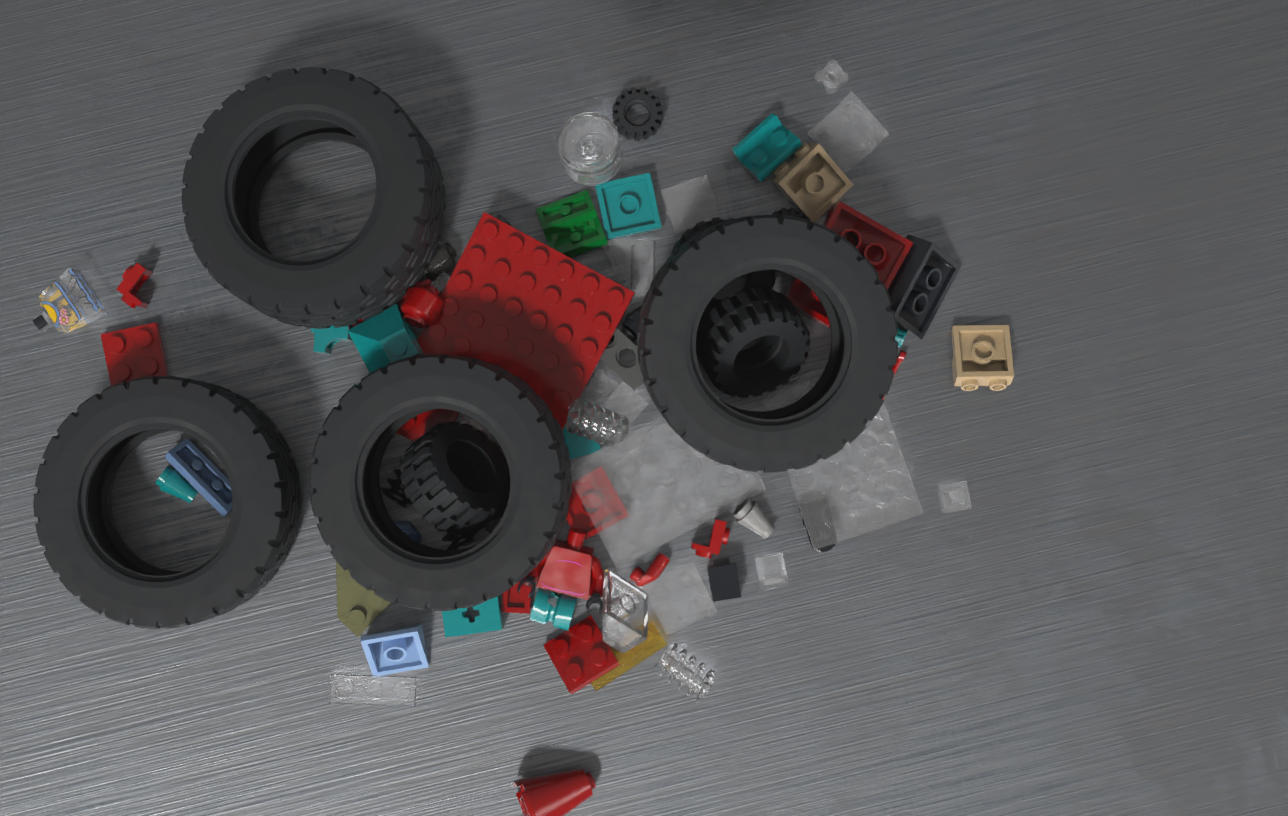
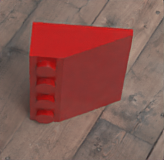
(874, 241)

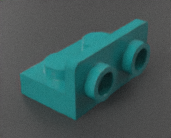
(766, 147)

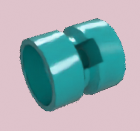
(553, 608)

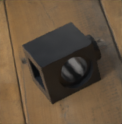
(723, 580)

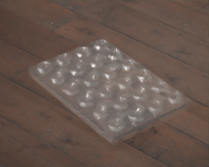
(856, 488)
(655, 490)

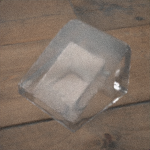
(771, 571)

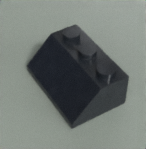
(921, 285)

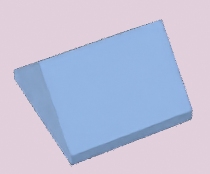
(395, 650)

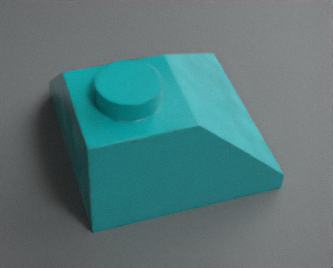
(385, 339)

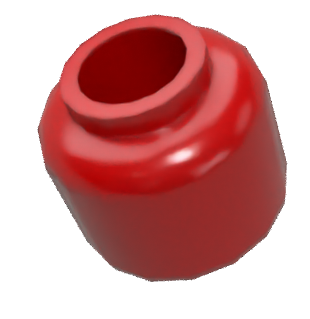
(422, 306)

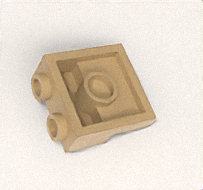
(811, 180)
(982, 356)

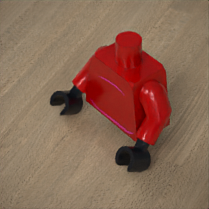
(569, 570)

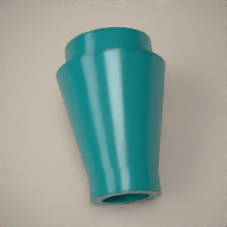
(175, 484)

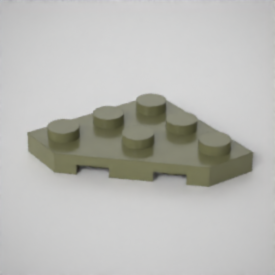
(355, 604)

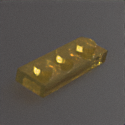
(633, 656)

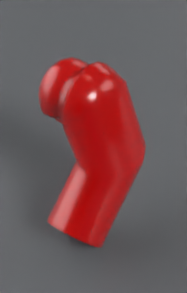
(652, 573)

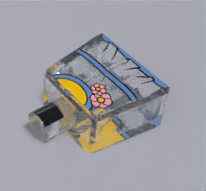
(68, 304)

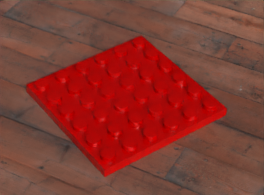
(527, 313)

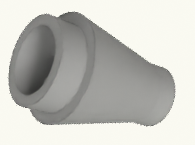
(752, 517)

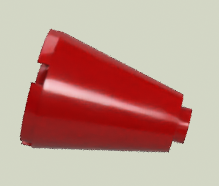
(554, 793)

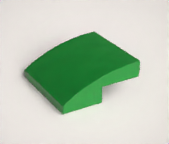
(572, 225)

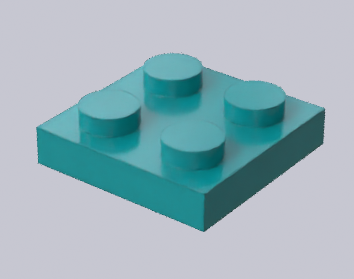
(628, 206)

